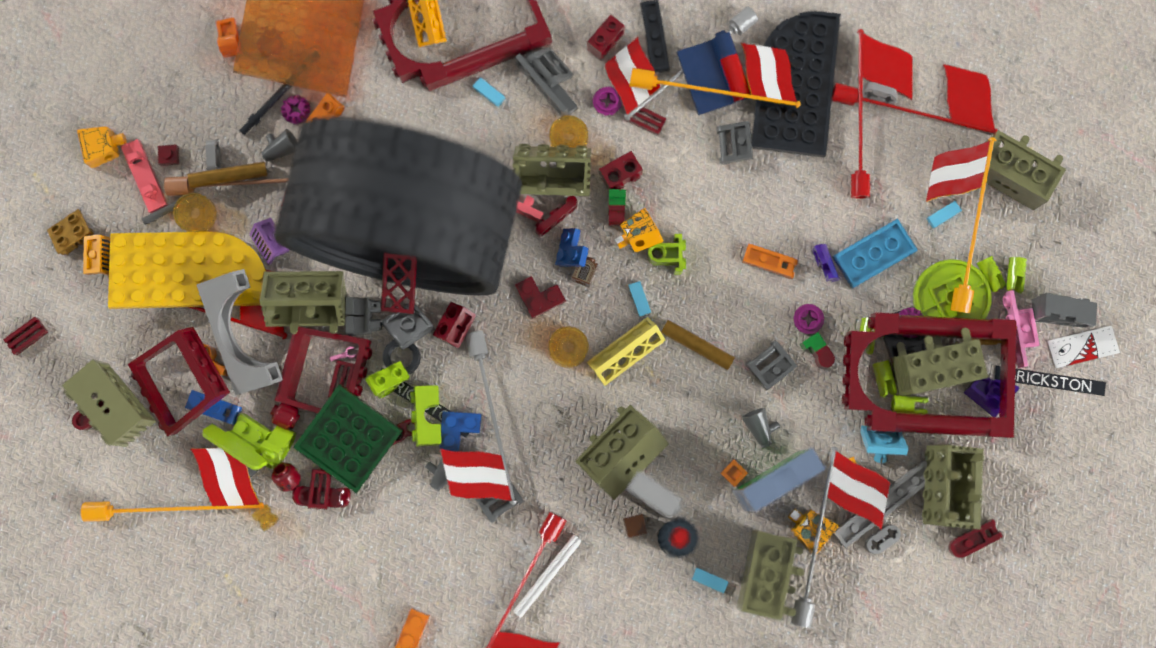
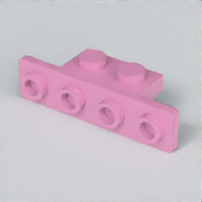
(1025, 328)

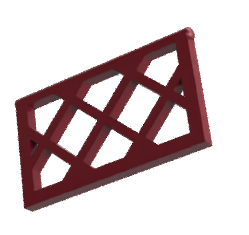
(387, 292)

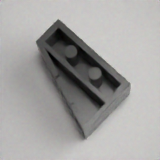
(1064, 310)

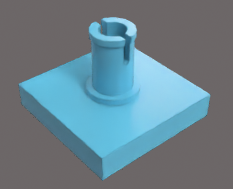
(883, 443)

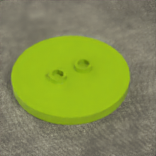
(936, 286)

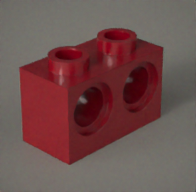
(605, 37)
(617, 168)
(454, 324)

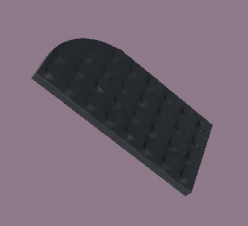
(812, 51)

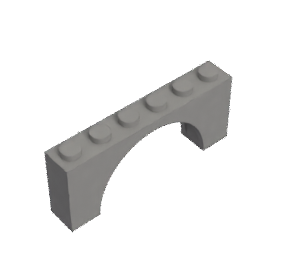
(218, 299)
(654, 495)

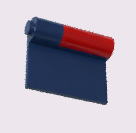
(715, 67)

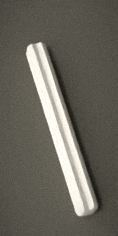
(547, 576)

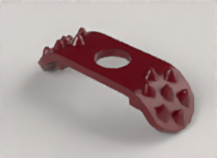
(337, 498)

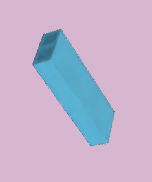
(489, 92)
(944, 214)
(639, 298)
(710, 580)

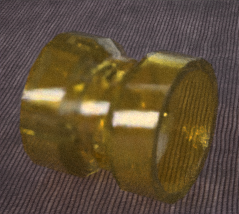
(265, 517)

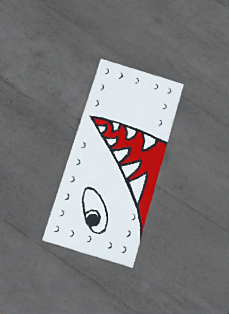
(1083, 346)

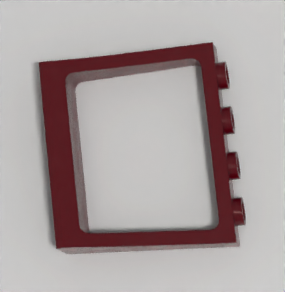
(296, 358)
(201, 367)

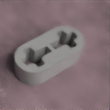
(879, 93)
(213, 157)
(879, 535)

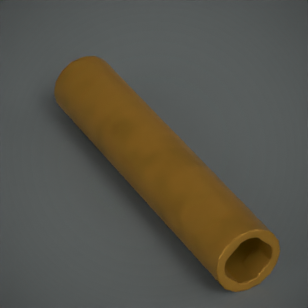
(227, 175)
(698, 345)

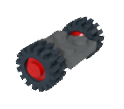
(678, 538)

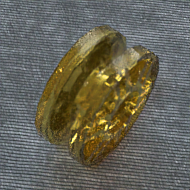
(568, 125)
(184, 207)
(568, 335)

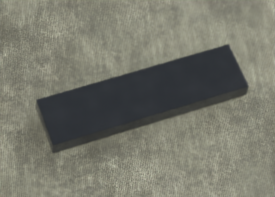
(655, 35)

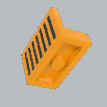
(96, 255)

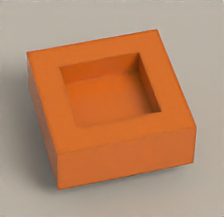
(734, 473)

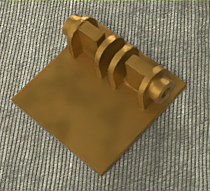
(68, 232)

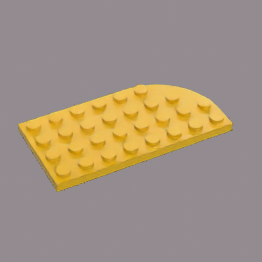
(167, 266)

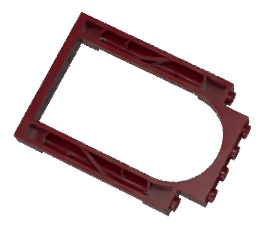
(440, 74)
(895, 324)

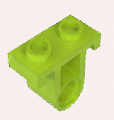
(671, 254)
(387, 380)
(277, 446)

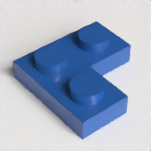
(569, 253)
(453, 424)

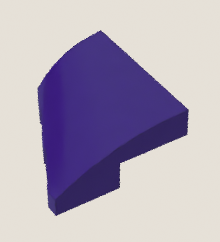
(824, 260)
(986, 394)

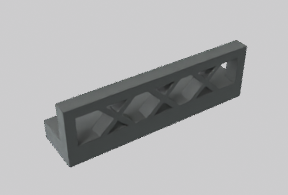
(555, 96)

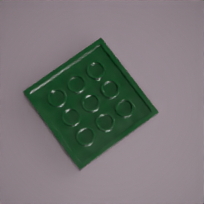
(348, 438)

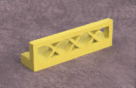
(624, 347)

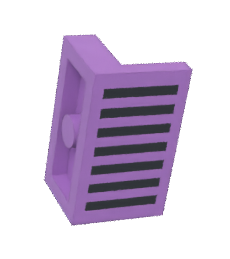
(262, 235)

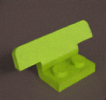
(242, 442)

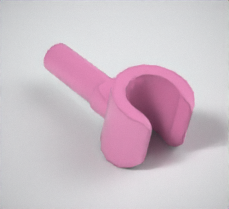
(344, 355)

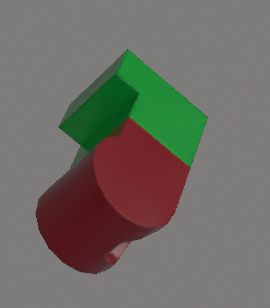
(616, 207)
(823, 355)

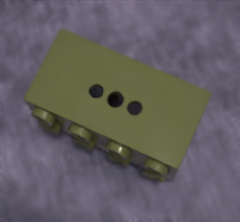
(1016, 177)
(562, 179)
(302, 296)
(938, 365)
(126, 412)
(621, 455)
(949, 491)
(768, 575)

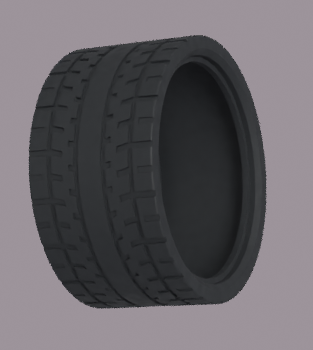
(403, 192)

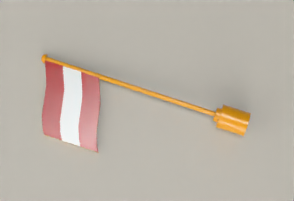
(766, 73)
(956, 174)
(223, 479)

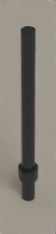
(254, 119)

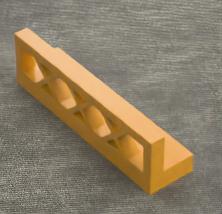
(431, 24)

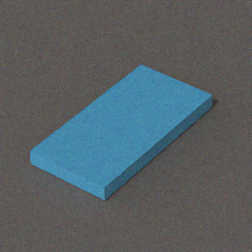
(874, 253)

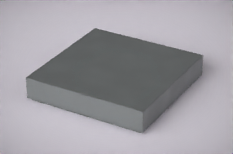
(407, 327)

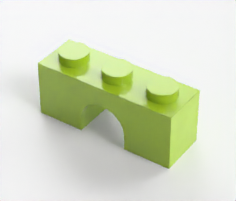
(425, 432)

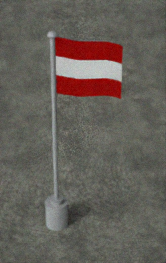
(620, 66)
(478, 473)
(856, 491)

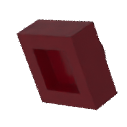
(168, 155)

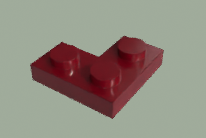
(537, 301)

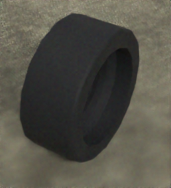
(415, 351)

